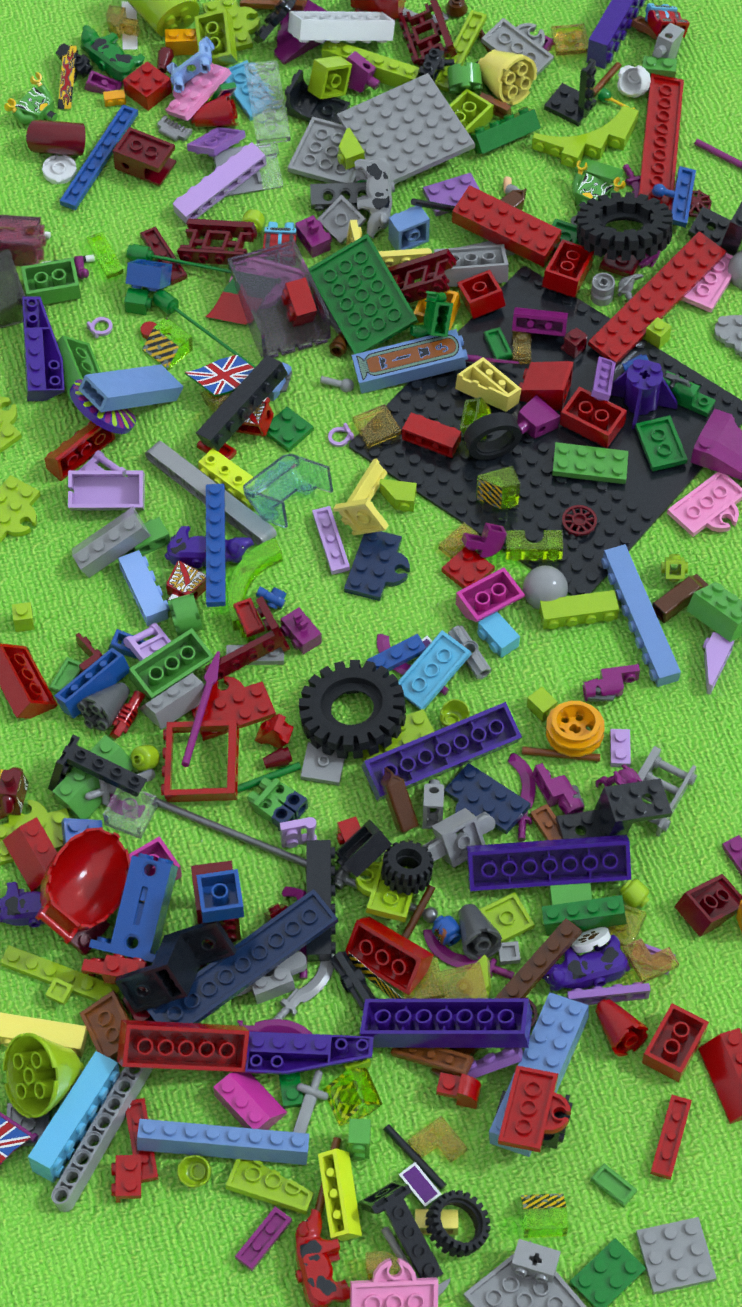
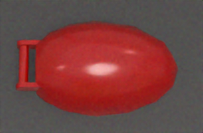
(83, 882)

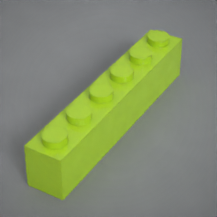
(387, 69)

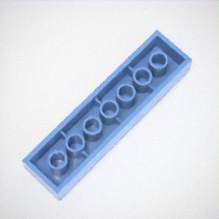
(549, 1048)

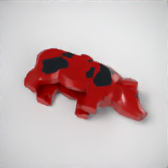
(314, 1264)

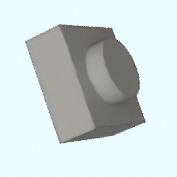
(509, 953)

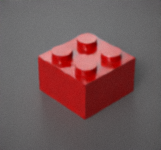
(147, 86)
(481, 294)
(298, 302)

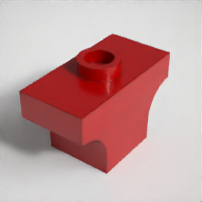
(274, 732)

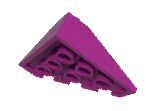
(290, 47)
(720, 445)

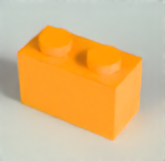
(181, 41)

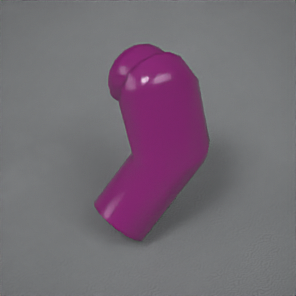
(79, 265)

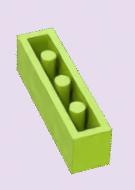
(579, 609)

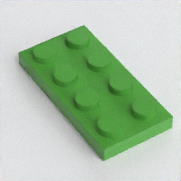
(590, 463)

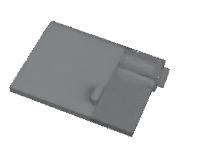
(265, 179)

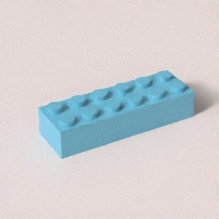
(74, 1117)

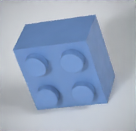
(409, 228)

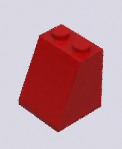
(547, 381)

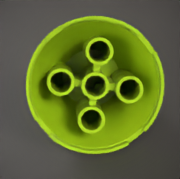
(39, 1074)

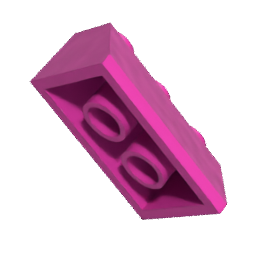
(488, 595)
(248, 1101)

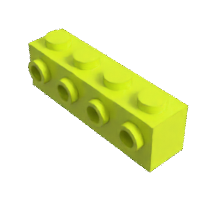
(225, 472)
(339, 1195)

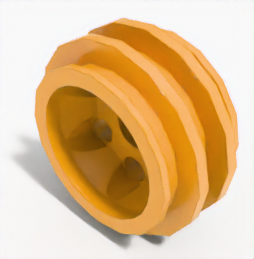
(573, 737)

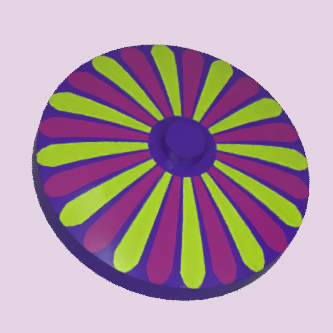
(115, 421)

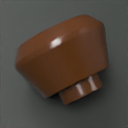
(456, 8)

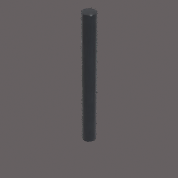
(432, 205)
(415, 1157)

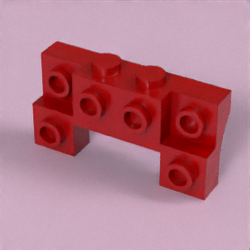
(112, 967)

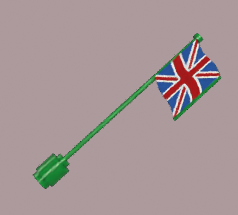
(217, 377)

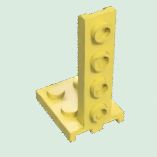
(389, 257)
(359, 510)

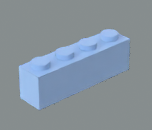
(143, 587)

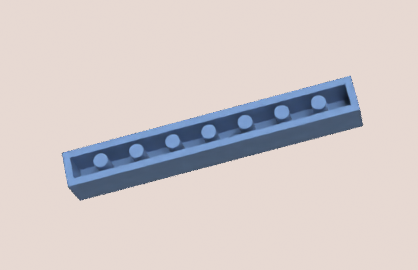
(641, 616)
(222, 1141)

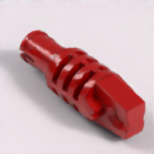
(127, 715)

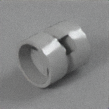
(602, 289)

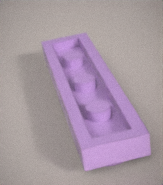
(331, 540)

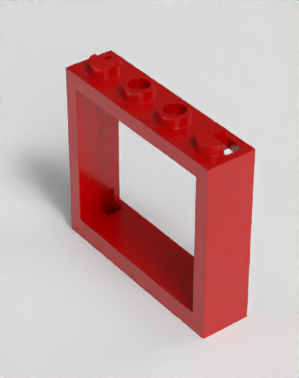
(203, 794)

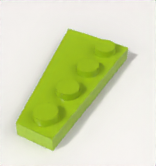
(268, 1185)

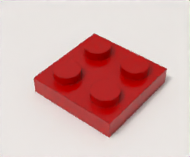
(467, 568)

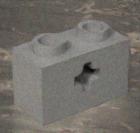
(528, 1252)

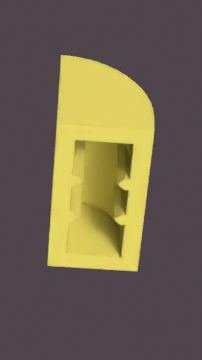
(448, 1217)

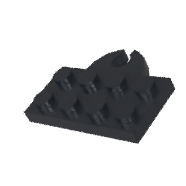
(273, 19)

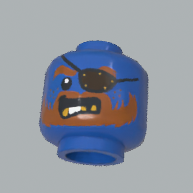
(446, 930)

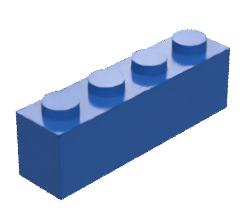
(100, 675)

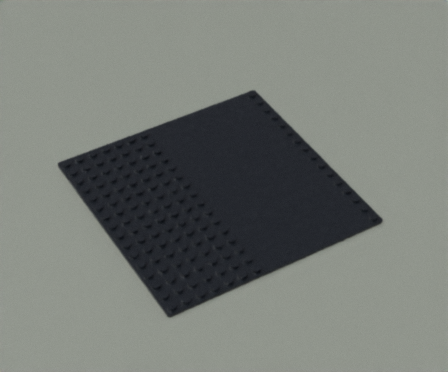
(621, 509)

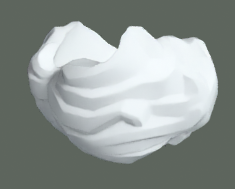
(633, 81)

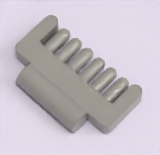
(168, 129)

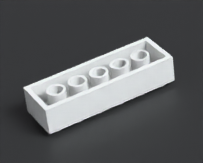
(341, 26)

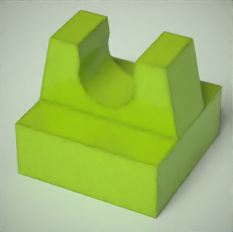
(59, 991)

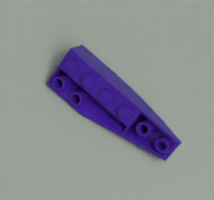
(41, 353)
(303, 1052)

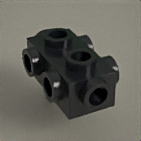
(434, 63)
(82, 64)

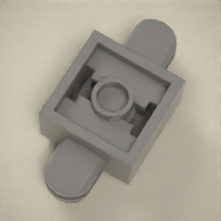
(452, 845)
(279, 980)

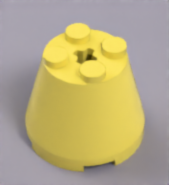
(508, 75)

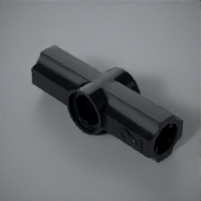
(351, 978)

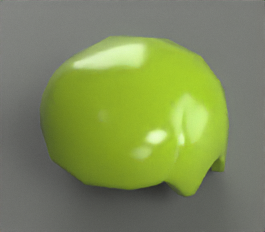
(453, 712)
(194, 1171)

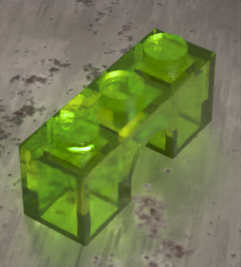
(519, 548)

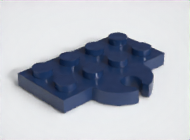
(376, 566)
(484, 794)

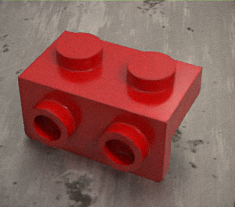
(127, 1177)

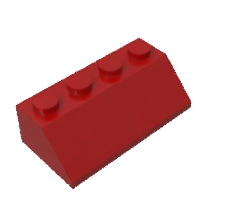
(77, 450)
(23, 682)
(389, 954)
(724, 1065)

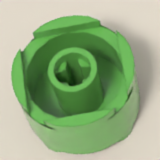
(464, 78)
(185, 614)

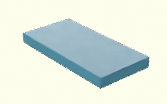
(241, 93)
(433, 670)

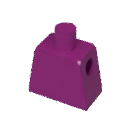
(361, 73)
(537, 418)

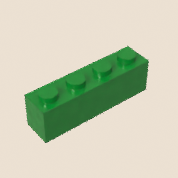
(505, 130)
(586, 913)

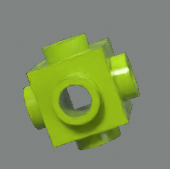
(674, 575)

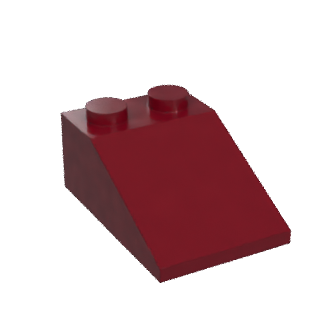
(709, 904)

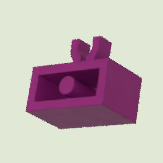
(313, 236)
(300, 631)

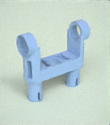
(200, 60)

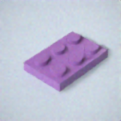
(216, 141)
(449, 191)

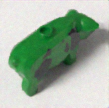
(108, 55)

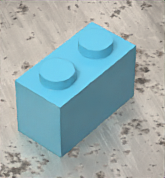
(498, 634)

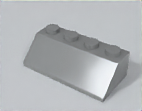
(477, 260)
(110, 542)

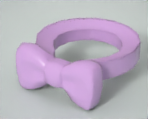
(90, 326)
(345, 428)

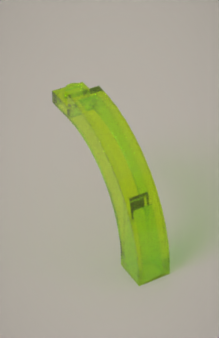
(246, 572)

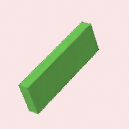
(602, 171)

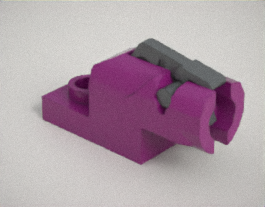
(610, 683)
(558, 791)

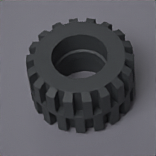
(404, 879)

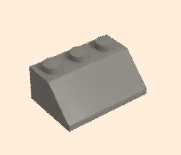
(174, 701)

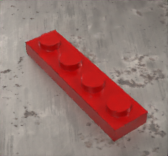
(136, 1112)
(671, 1137)

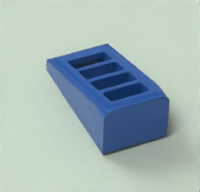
(120, 635)

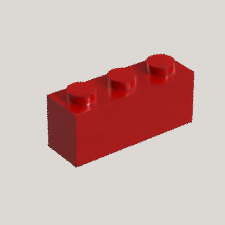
(431, 435)

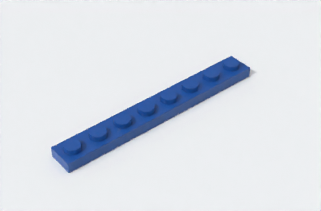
(98, 157)
(215, 546)

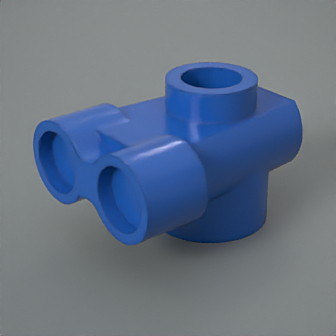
(274, 598)

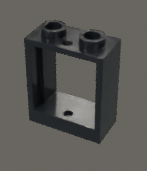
(362, 849)

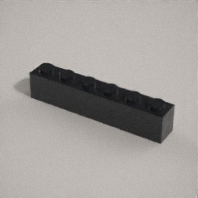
(242, 403)
(319, 877)

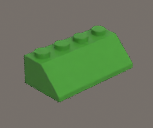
(77, 361)
(170, 664)
(77, 783)

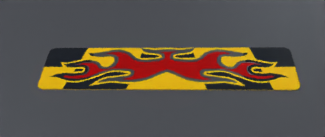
(67, 77)

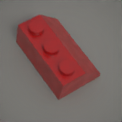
(389, 7)
(31, 851)

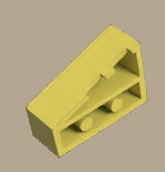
(488, 382)

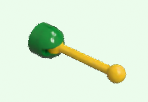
(606, 96)

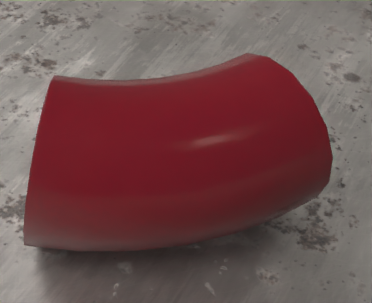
(56, 137)

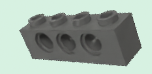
(318, 191)

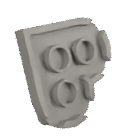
(729, 331)

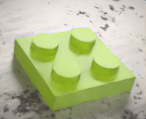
(508, 917)

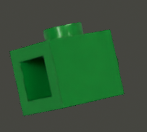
(137, 301)

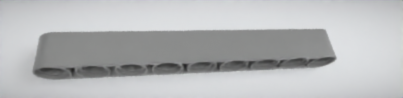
(195, 482)
(97, 1133)

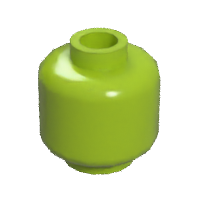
(254, 216)
(145, 757)
(634, 893)

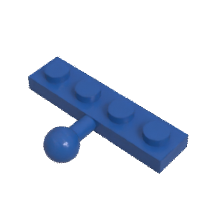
(681, 195)

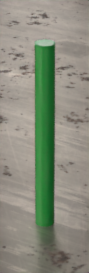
(272, 775)

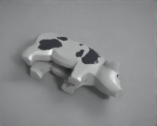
(378, 191)

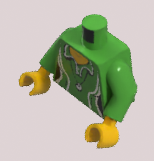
(34, 105)
(588, 187)

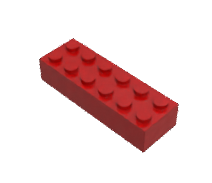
(506, 225)
(182, 1046)

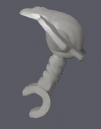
(626, 285)

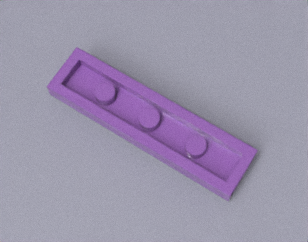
(603, 379)
(616, 993)

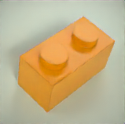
(114, 98)

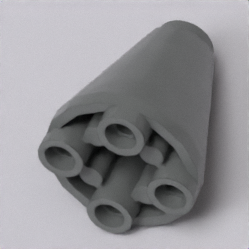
(103, 706)

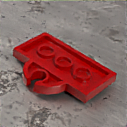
(238, 703)
(532, 1110)

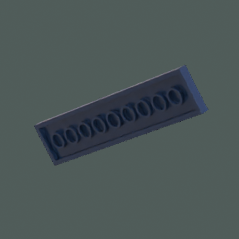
(253, 959)

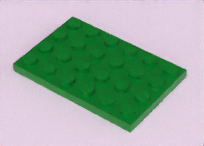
(362, 295)

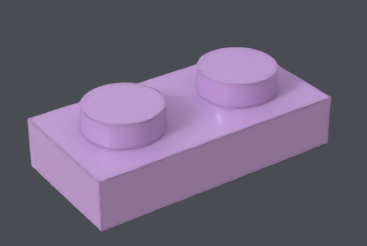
(620, 747)

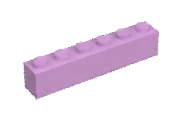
(220, 183)

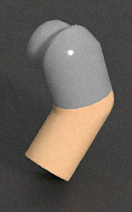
(507, 185)

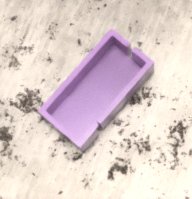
(106, 490)

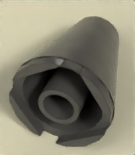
(477, 933)

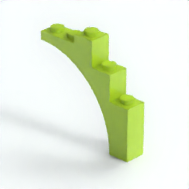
(593, 144)

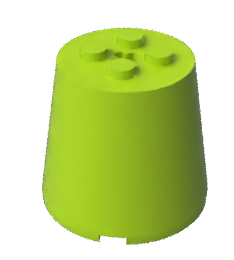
(167, 13)

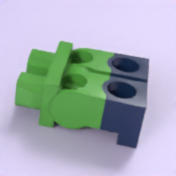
(277, 802)

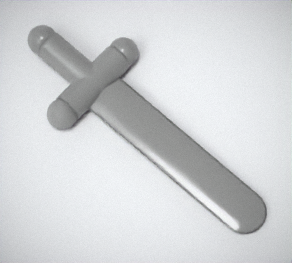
(107, 789)
(312, 1093)

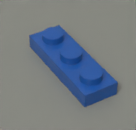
(399, 653)

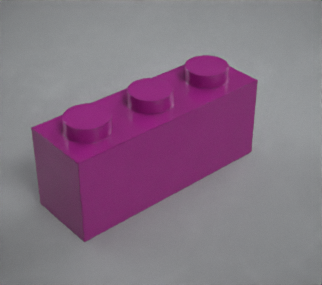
(539, 321)

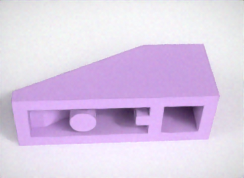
(715, 657)

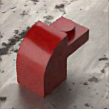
(463, 1088)

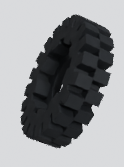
(653, 236)
(377, 729)

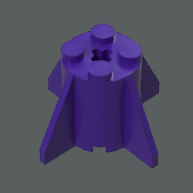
(643, 388)

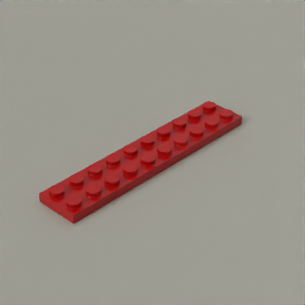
(661, 136)
(656, 298)

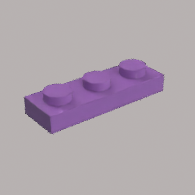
(493, 1062)

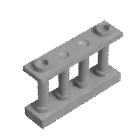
(645, 773)

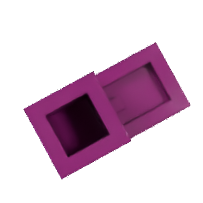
(488, 543)

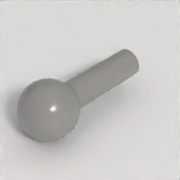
(345, 385)

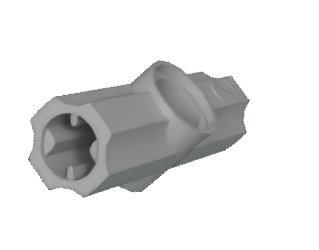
(476, 661)

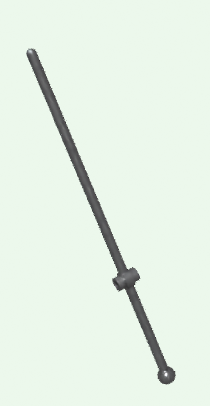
(342, 877)

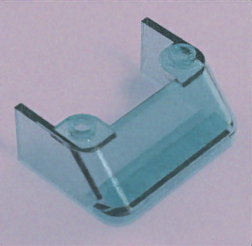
(281, 480)

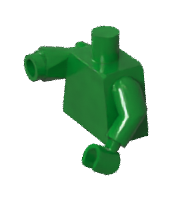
(436, 316)

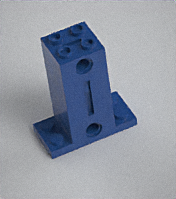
(141, 909)

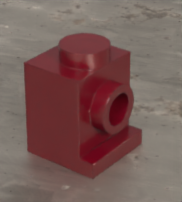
(573, 340)

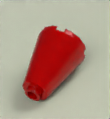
(217, 113)
(620, 1027)

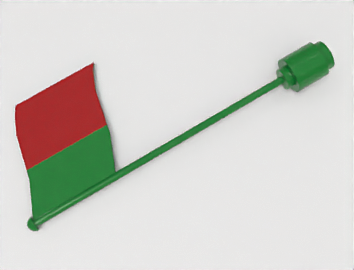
(228, 305)

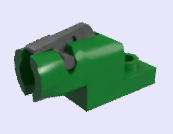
(688, 394)

